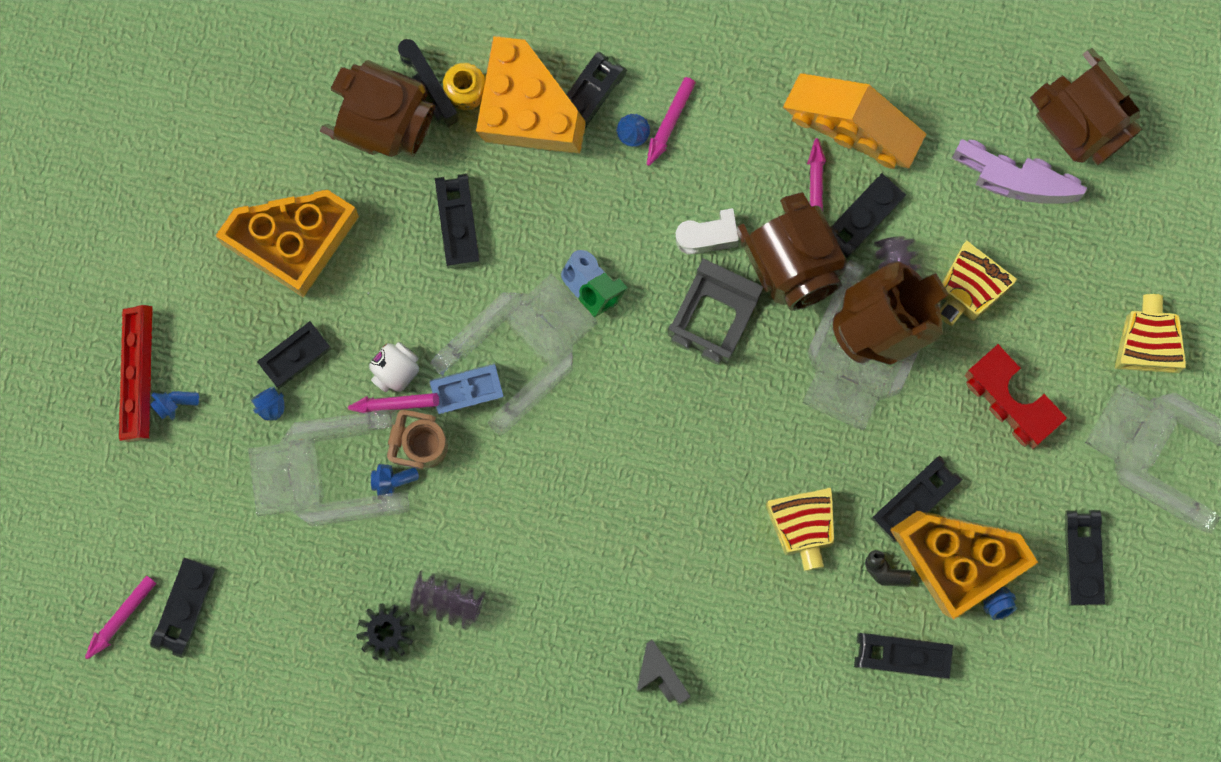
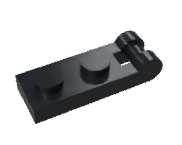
(413, 57)
(590, 93)
(867, 213)
(457, 222)
(917, 496)
(1084, 559)
(184, 607)
(905, 656)

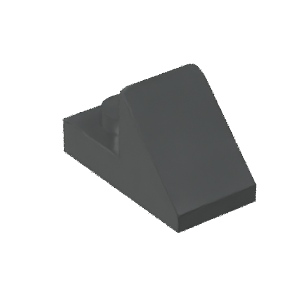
(656, 666)

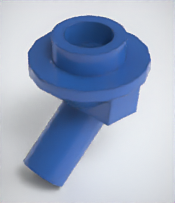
(166, 403)
(384, 480)

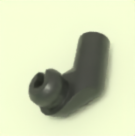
(883, 573)

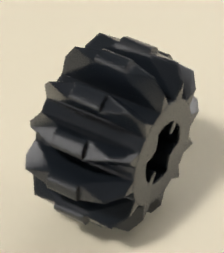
(382, 621)

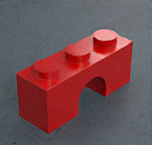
(991, 380)

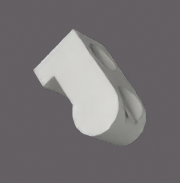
(708, 236)

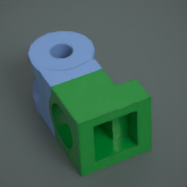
(591, 283)

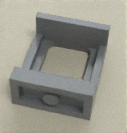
(725, 288)

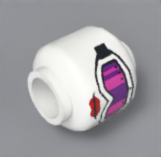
(394, 367)

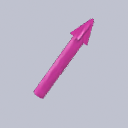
(658, 143)
(816, 162)
(395, 403)
(101, 640)

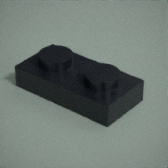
(294, 355)

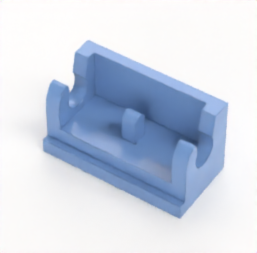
(467, 388)

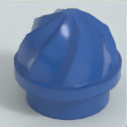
(633, 130)
(269, 404)
(1000, 603)

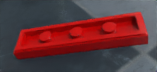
(135, 373)

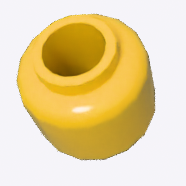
(464, 76)

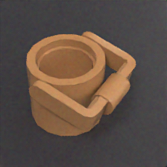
(421, 441)

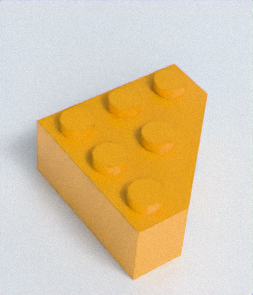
(525, 103)
(855, 118)
(290, 236)
(961, 558)

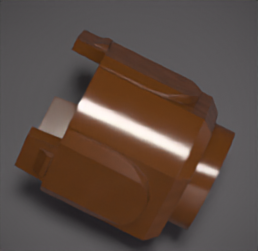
(380, 110)
(1089, 115)
(796, 254)
(890, 315)

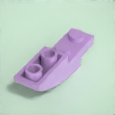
(1031, 183)

